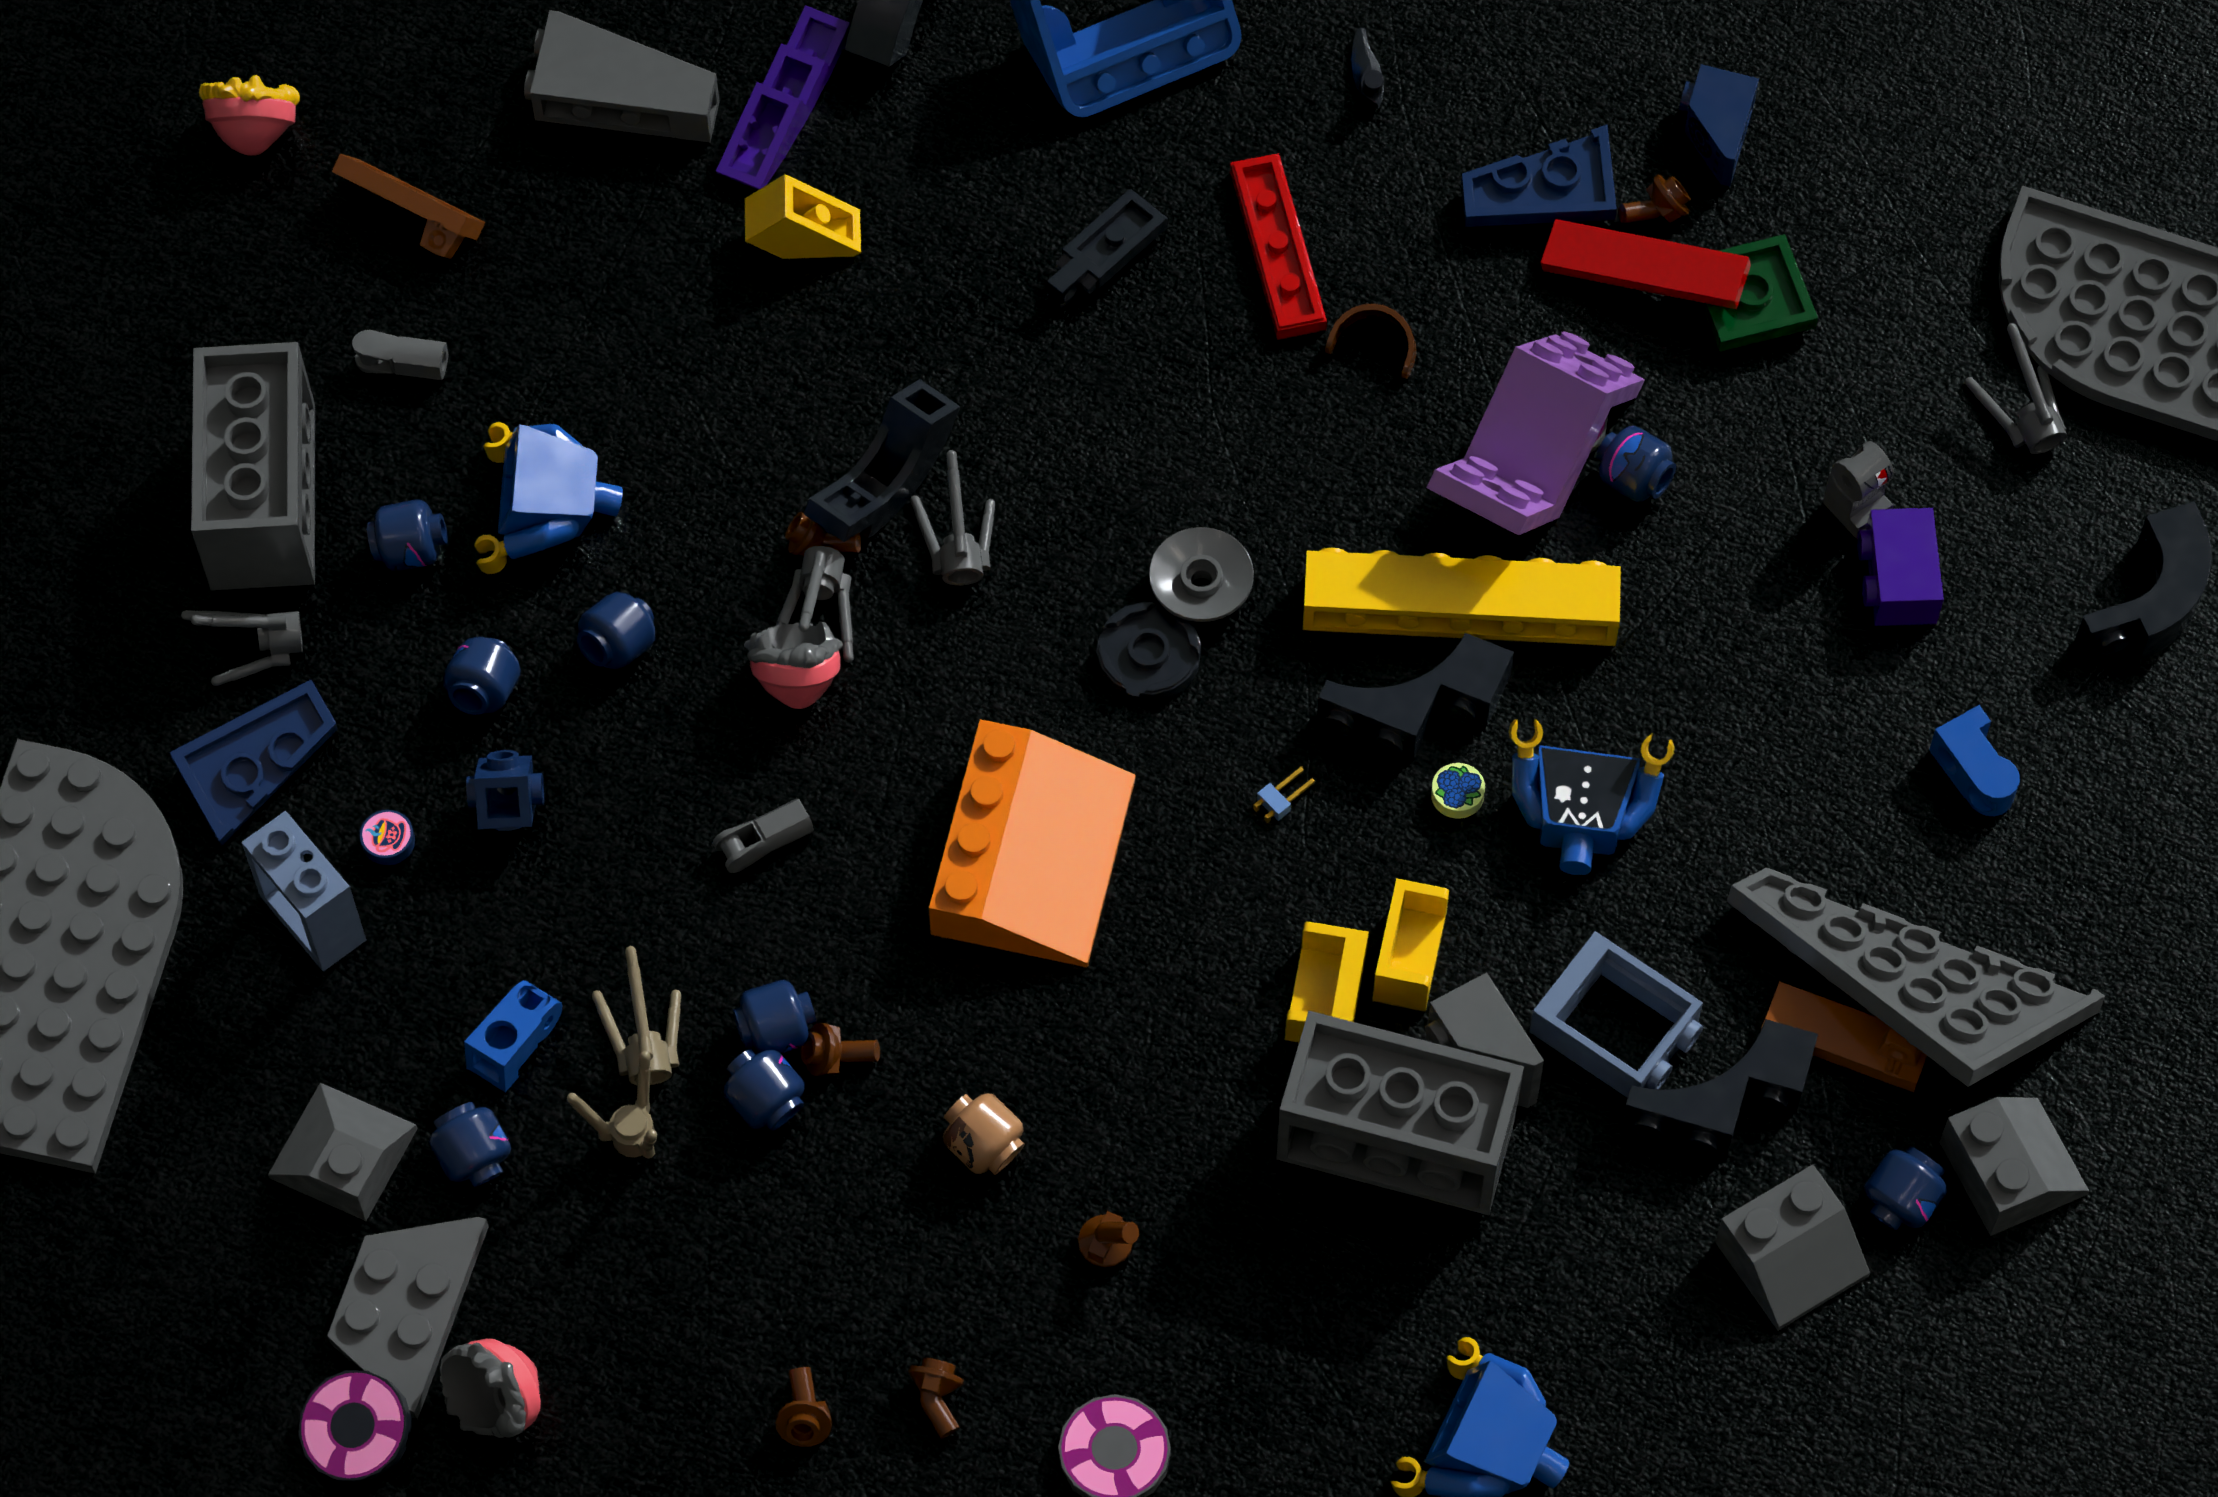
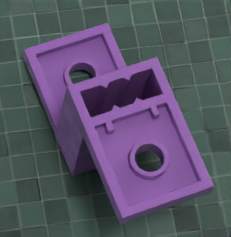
(1537, 432)

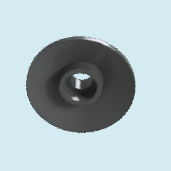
(1201, 555)

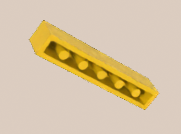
(1462, 596)

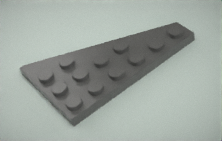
(1949, 1003)

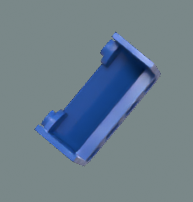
(1126, 52)

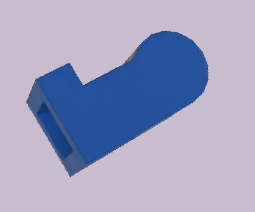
(1974, 765)
(511, 1034)

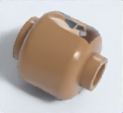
(983, 1133)

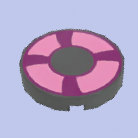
(1114, 1448)

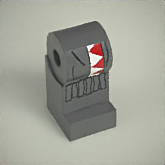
(1859, 486)

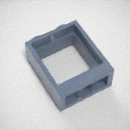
(304, 895)
(1607, 959)

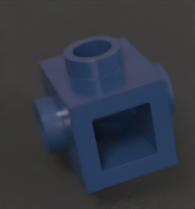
(500, 806)

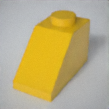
(801, 221)

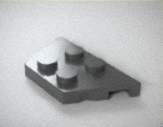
(406, 1301)

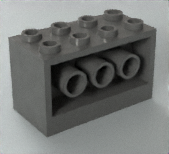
(253, 466)
(1398, 1112)

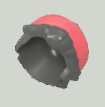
(794, 663)
(490, 1388)

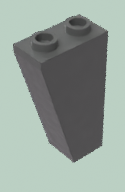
(617, 84)

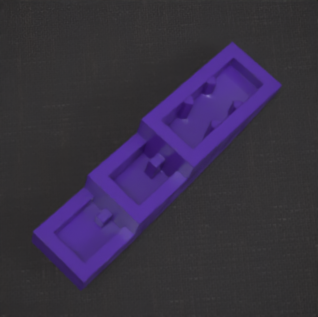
(784, 99)

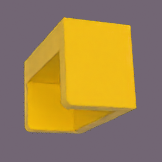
(1410, 945)
(1327, 975)

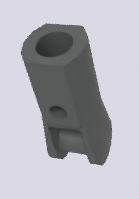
(400, 355)
(770, 831)

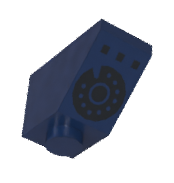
(1718, 117)

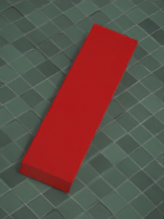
(1278, 246)
(1646, 264)

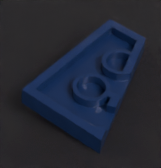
(1561, 183)
(252, 757)

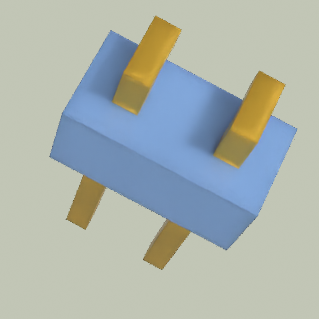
(1275, 802)

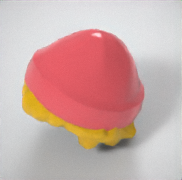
(249, 113)

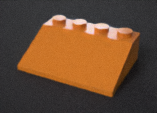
(1030, 846)

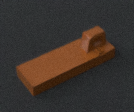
(445, 224)
(1849, 1036)

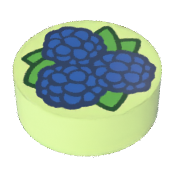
(1458, 790)

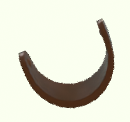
(1379, 311)

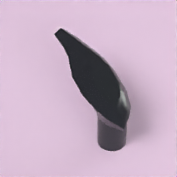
(1366, 70)

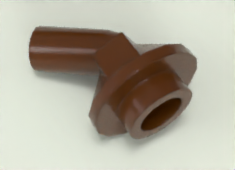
(1667, 200)
(806, 533)
(826, 1050)
(1107, 1239)
(935, 1381)
(804, 1419)

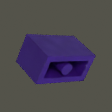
(1902, 567)

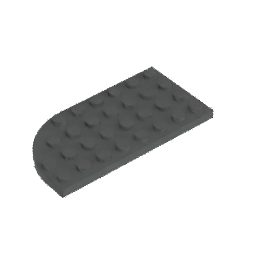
(2115, 309)
(82, 946)

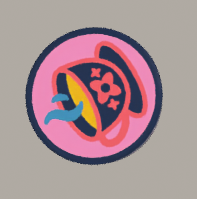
(387, 837)

